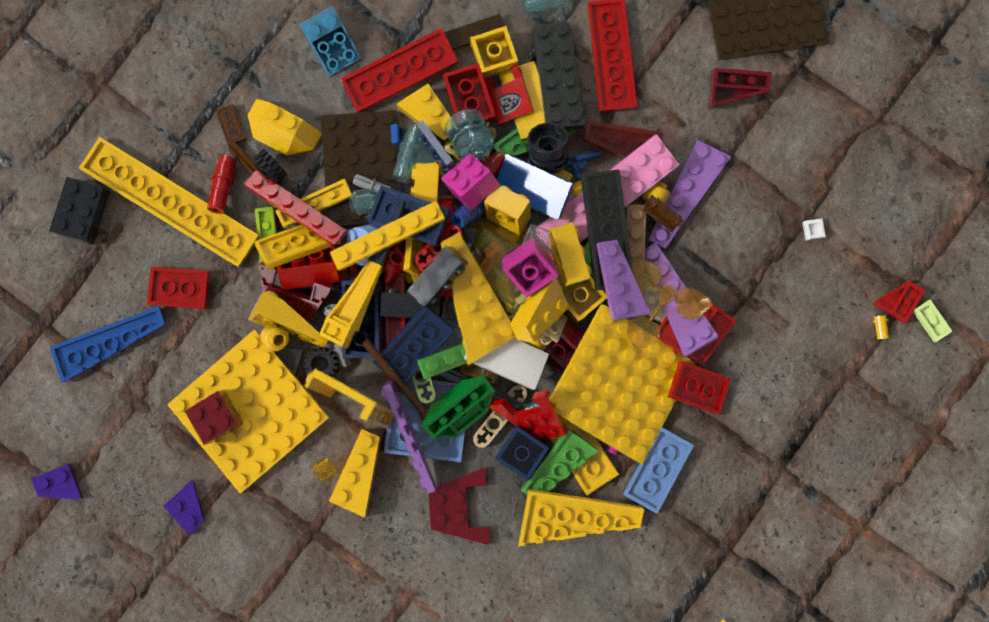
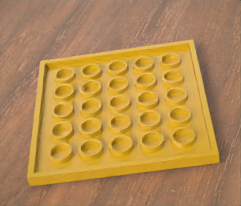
(617, 388)
(269, 401)

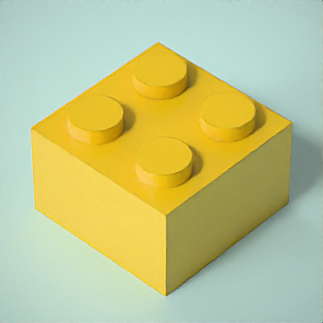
(494, 51)
(508, 209)
(582, 299)

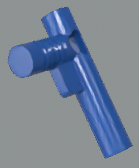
(580, 162)

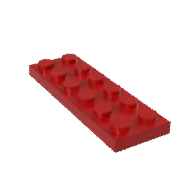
(611, 55)
(399, 70)

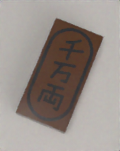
(230, 124)

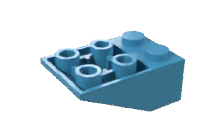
(330, 41)

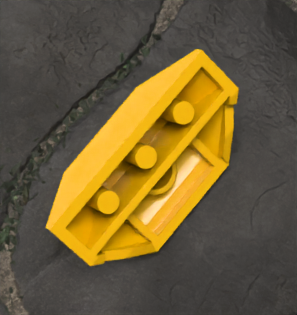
(281, 129)

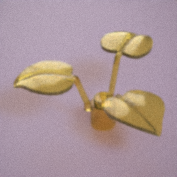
(690, 303)

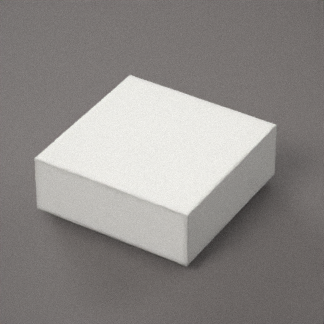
(814, 229)

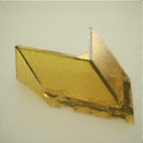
(497, 244)

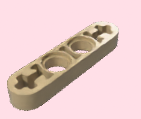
(502, 420)

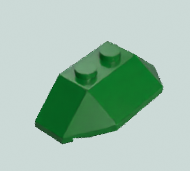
(458, 408)

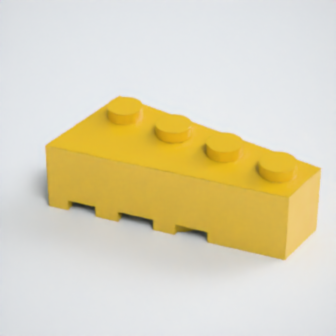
(357, 477)

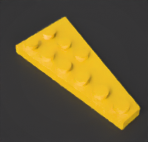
(477, 308)
(567, 516)

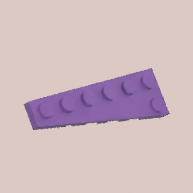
(694, 180)
(690, 334)
(406, 429)

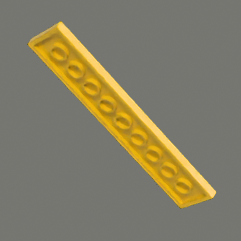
(168, 202)

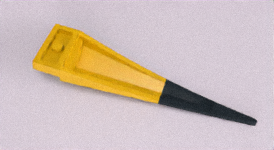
(351, 308)

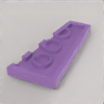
(620, 285)

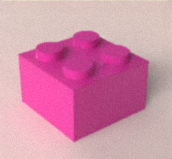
(470, 181)
(529, 267)

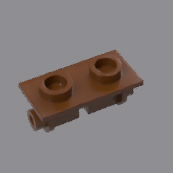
(662, 213)

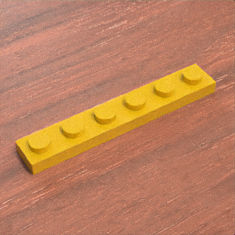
(387, 235)

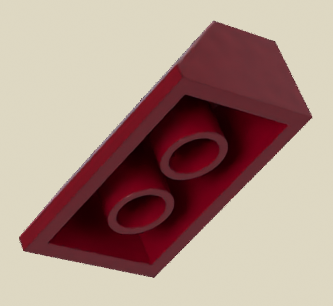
(562, 351)

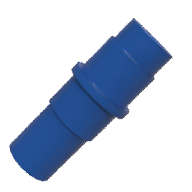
(464, 216)

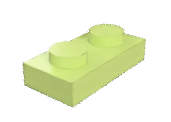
(932, 320)

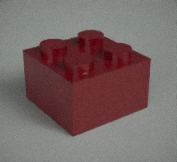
(214, 417)

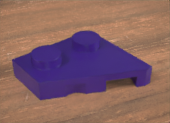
(58, 483)
(186, 508)

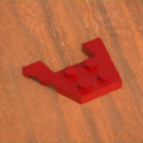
(538, 422)

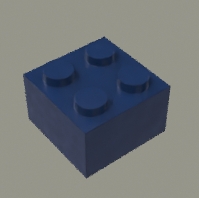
(521, 453)

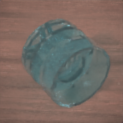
(469, 134)

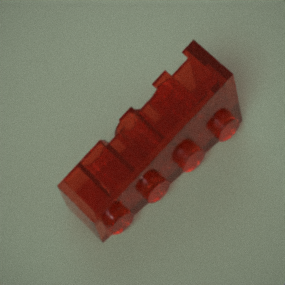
(615, 138)

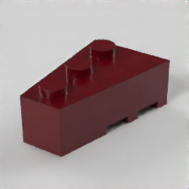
(736, 85)

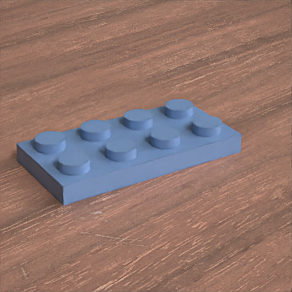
(659, 471)

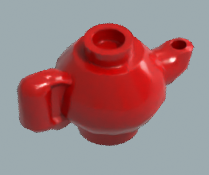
(393, 263)

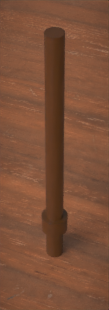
(396, 378)

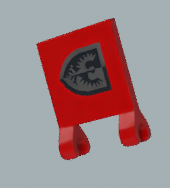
(511, 99)

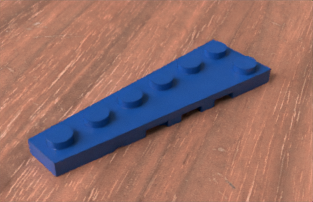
(94, 347)

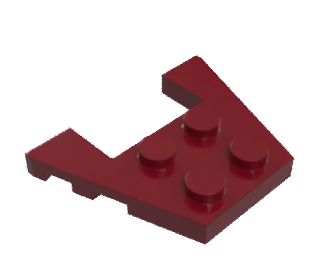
(302, 304)
(450, 510)

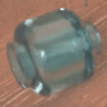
(362, 201)

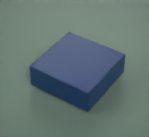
(397, 134)

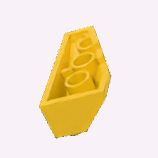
(273, 310)

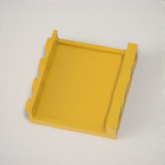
(373, 412)

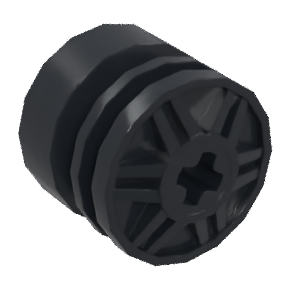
(548, 147)

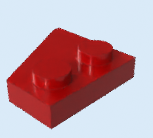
(901, 301)

